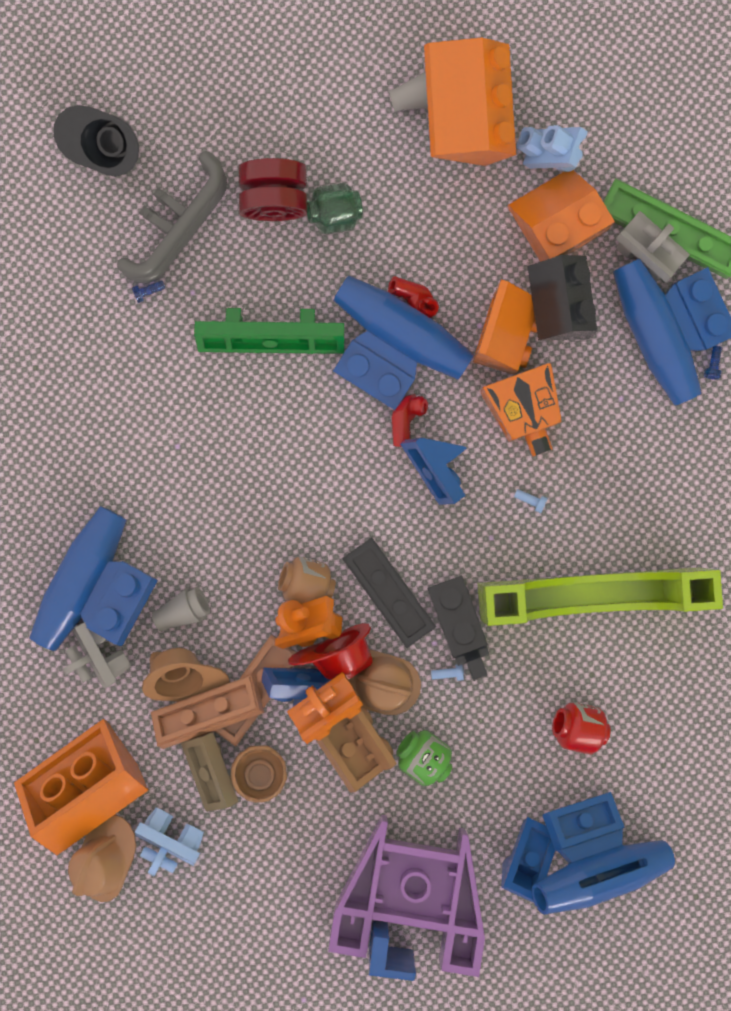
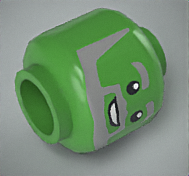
(424, 758)

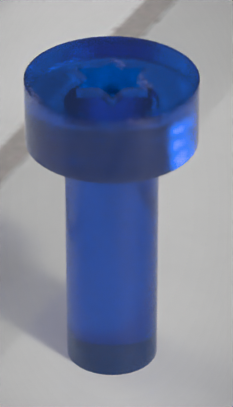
(147, 290)
(713, 371)

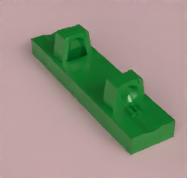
(269, 337)

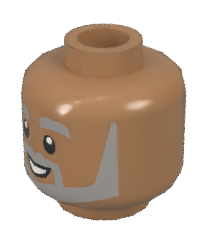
(305, 580)

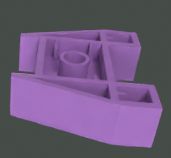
(416, 889)

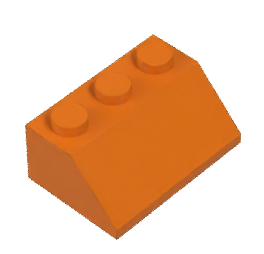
(470, 100)
(79, 788)

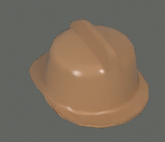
(179, 675)
(387, 684)
(103, 860)

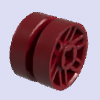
(272, 189)

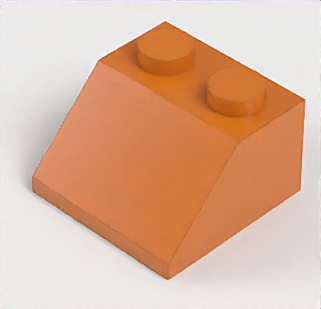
(561, 215)
(507, 330)

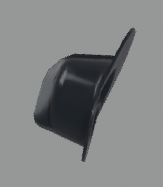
(96, 140)

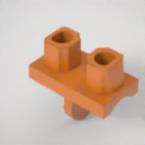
(306, 622)
(325, 708)

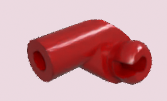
(415, 295)
(404, 414)

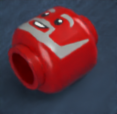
(581, 728)

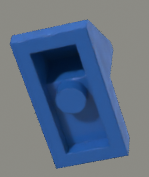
(430, 461)
(291, 683)
(529, 859)

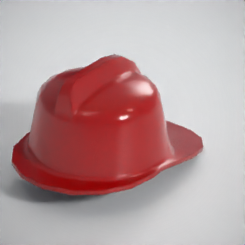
(338, 655)

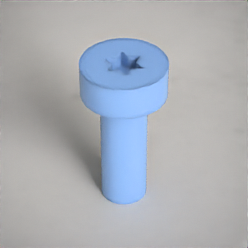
(532, 500)
(449, 673)

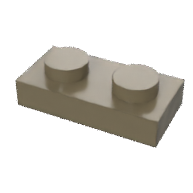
(209, 772)

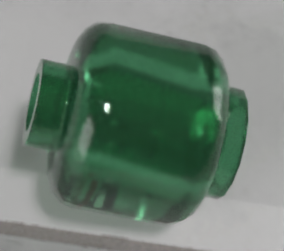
(334, 208)

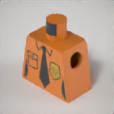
(525, 406)

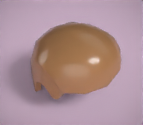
(258, 773)

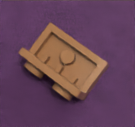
(357, 750)

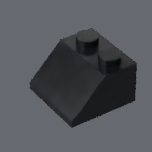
(563, 298)

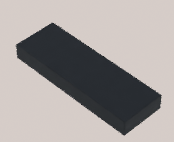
(389, 592)

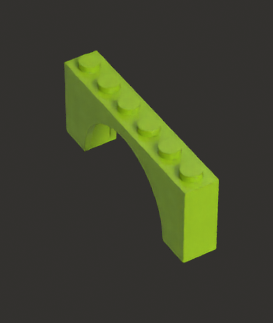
(627, 591)

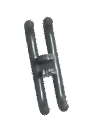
(185, 227)

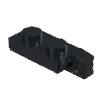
(460, 625)

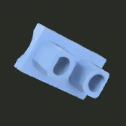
(552, 147)
(153, 832)

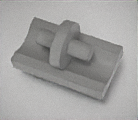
(653, 246)
(105, 669)

